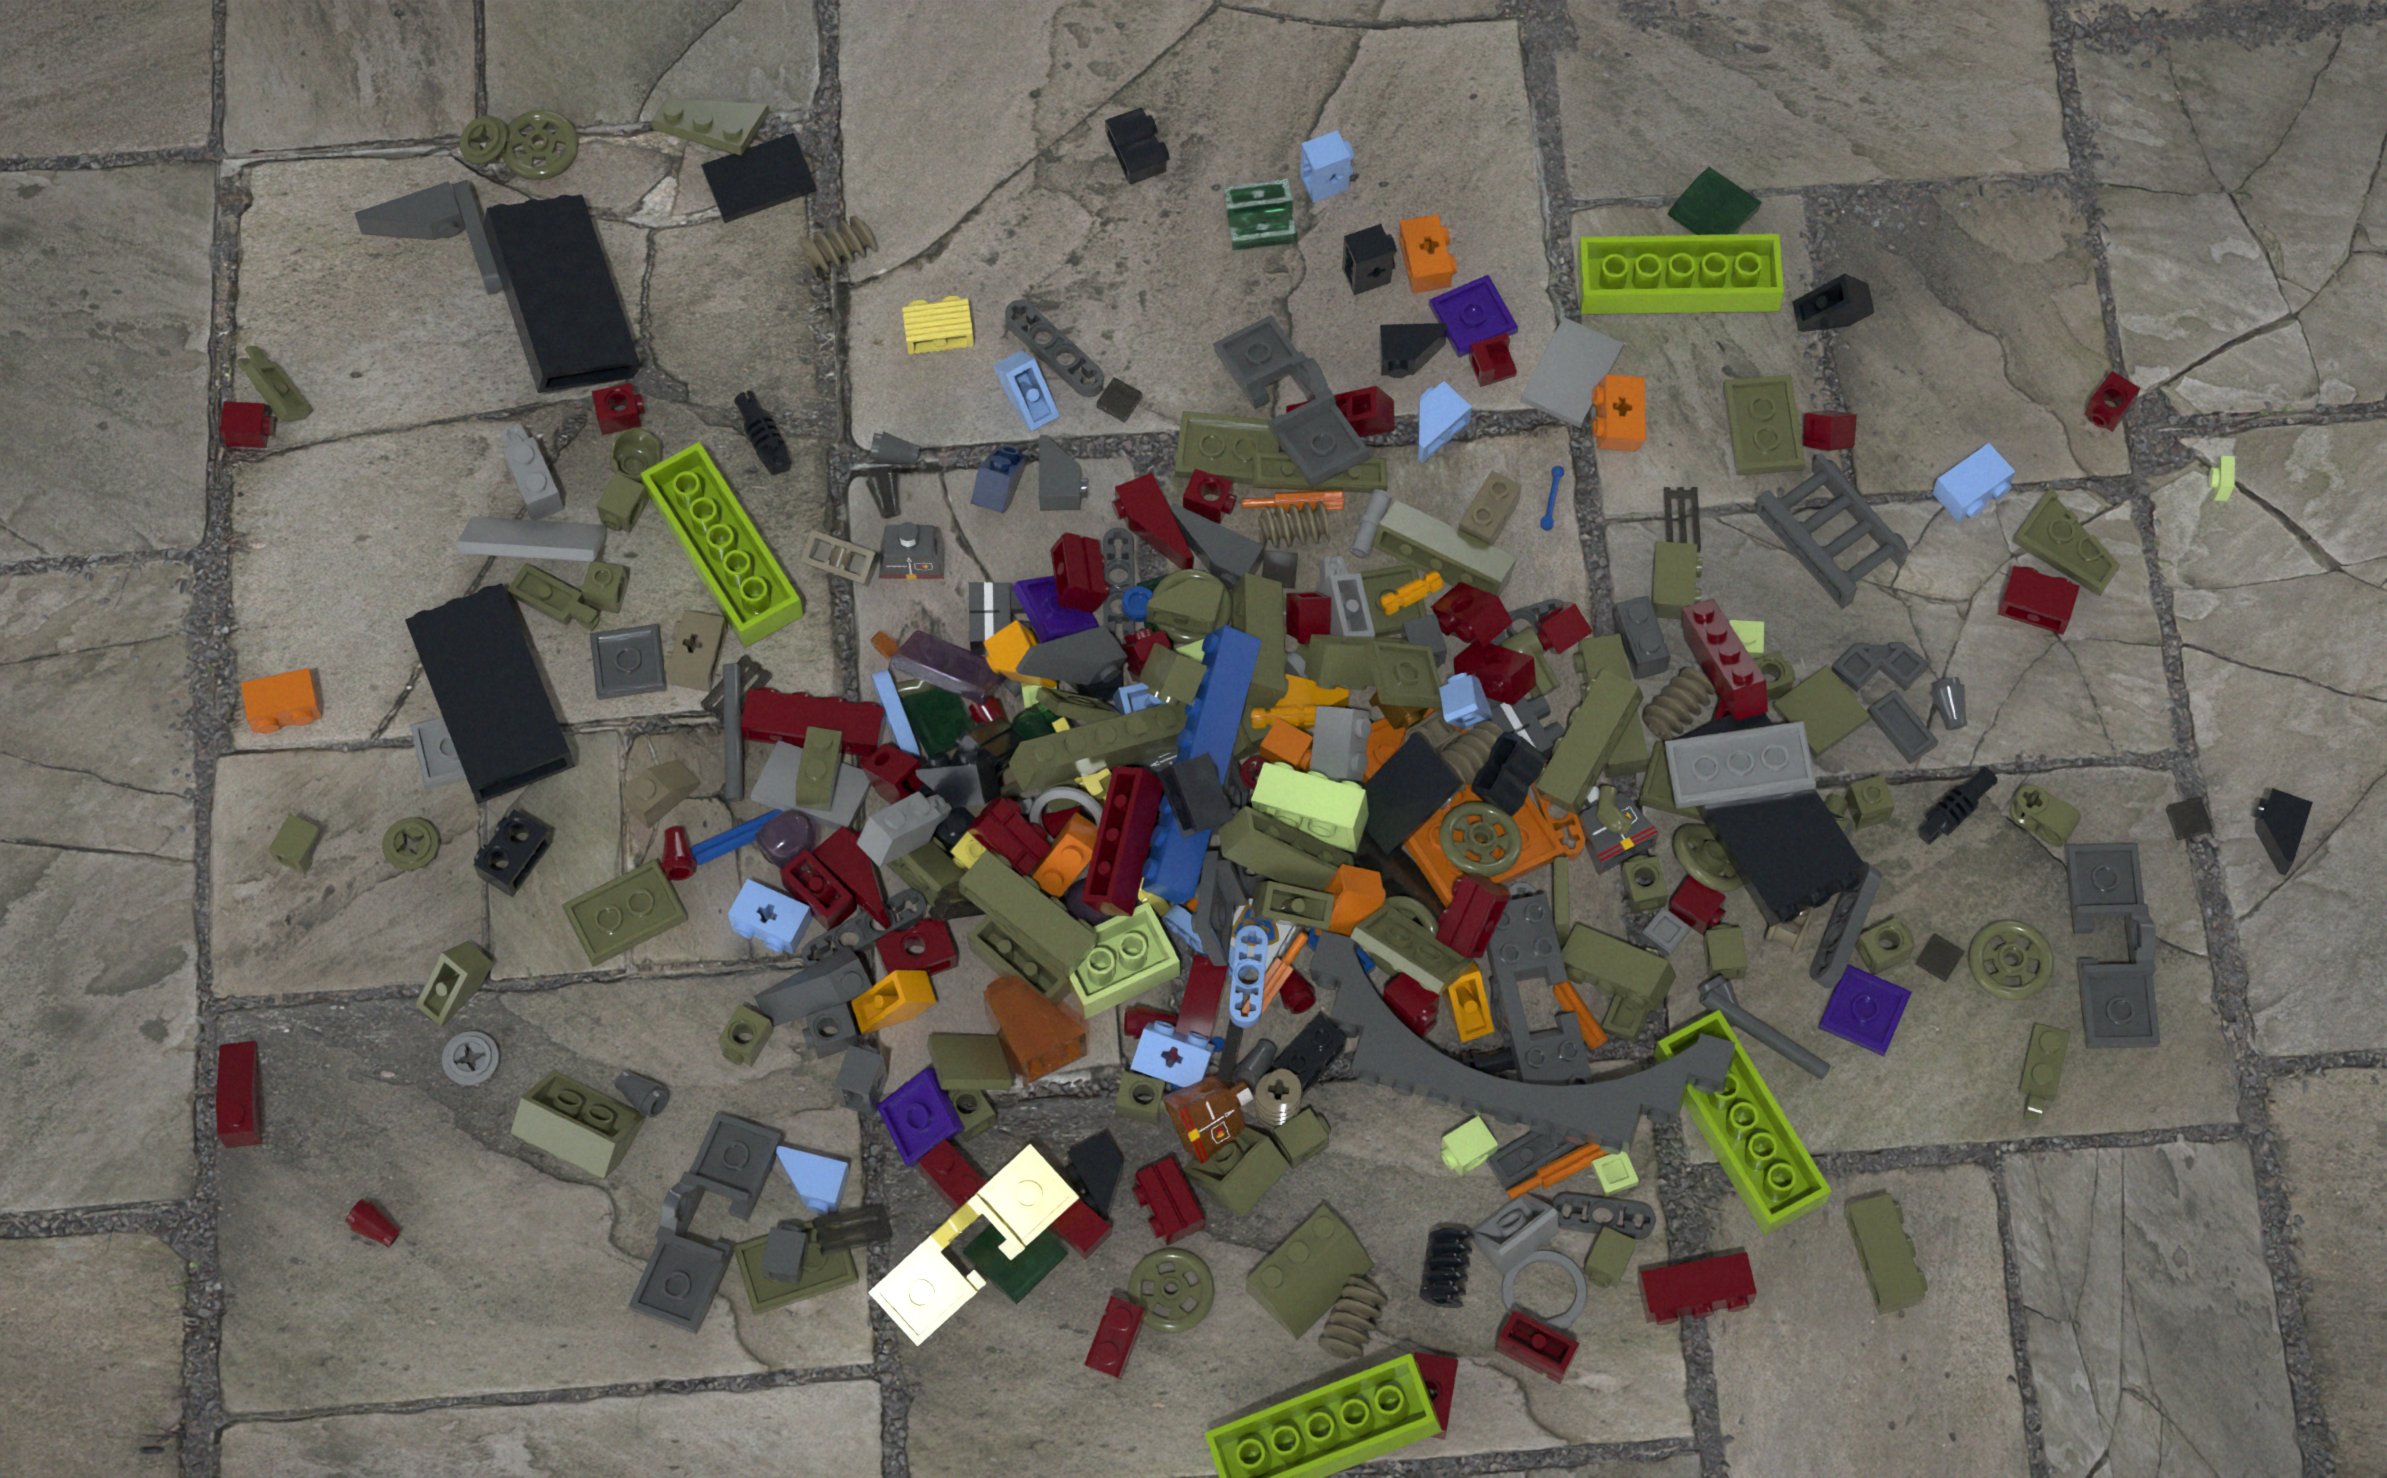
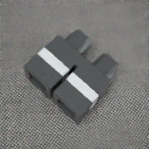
(990, 611)
(1524, 721)

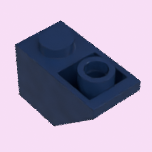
(998, 478)

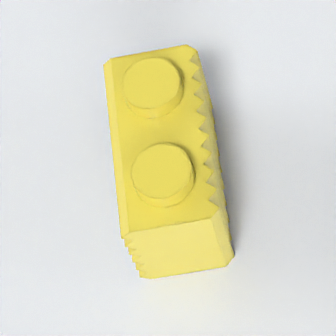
(937, 325)

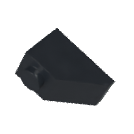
(1834, 305)
(1409, 347)
(2281, 826)

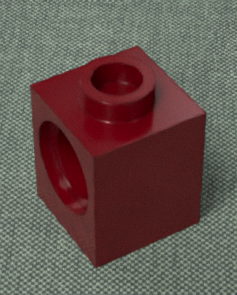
(2118, 391)
(611, 397)
(1205, 484)
(1562, 628)

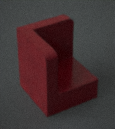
(1492, 360)
(1829, 430)

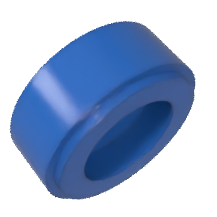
(1135, 603)

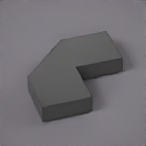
(1894, 660)

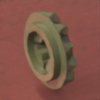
(476, 132)
(416, 830)

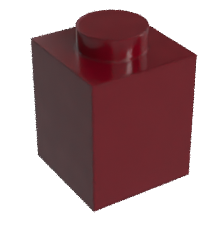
(246, 424)
(1307, 615)
(1698, 905)

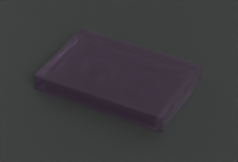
(947, 667)

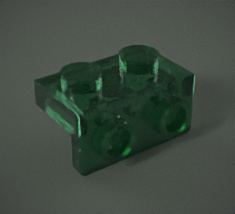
(936, 719)

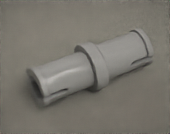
(1369, 523)

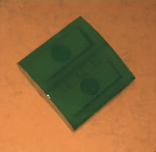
(1714, 205)
(1260, 214)
(1022, 1273)

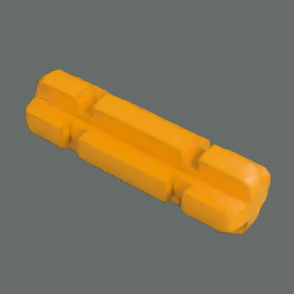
(1411, 592)
(1289, 714)

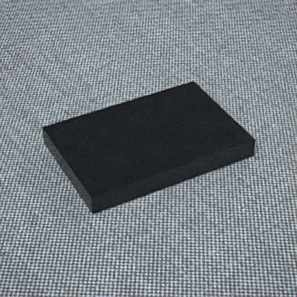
(758, 178)
(1407, 793)

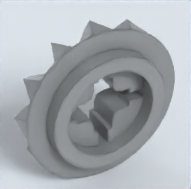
(456, 1051)

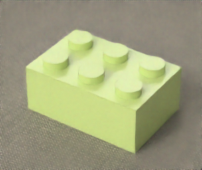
(1313, 804)
(1127, 960)

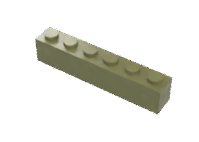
(1098, 746)

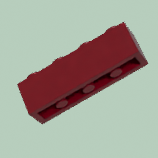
(1725, 660)
(785, 717)
(1122, 841)

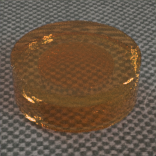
(884, 645)

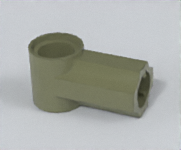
(1528, 643)

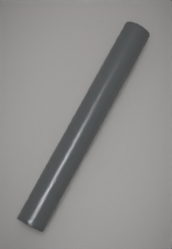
(733, 732)
(1766, 1035)

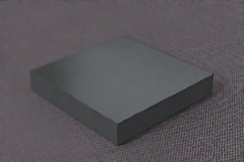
(627, 661)

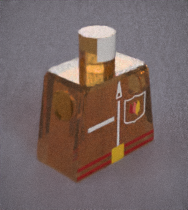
(1207, 1115)

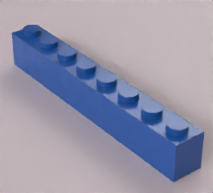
(1210, 729)

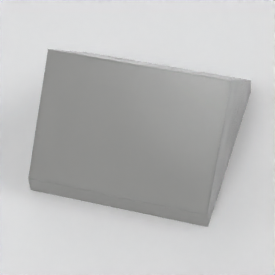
(1516, 1231)

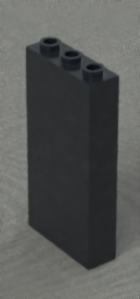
(560, 293)
(489, 693)
(1782, 843)

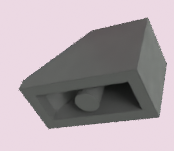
(1059, 478)

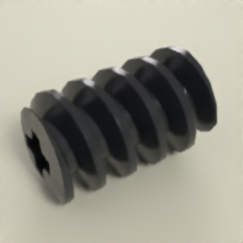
(1444, 1267)

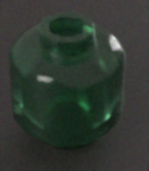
(1034, 721)

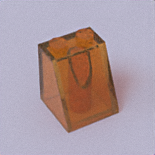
(1032, 1029)

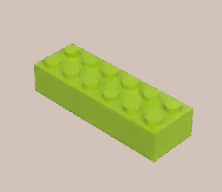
(1680, 274)
(722, 545)
(1750, 1134)
(1329, 1426)

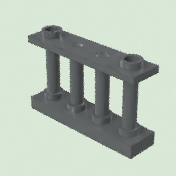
(1819, 559)

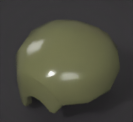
(634, 453)

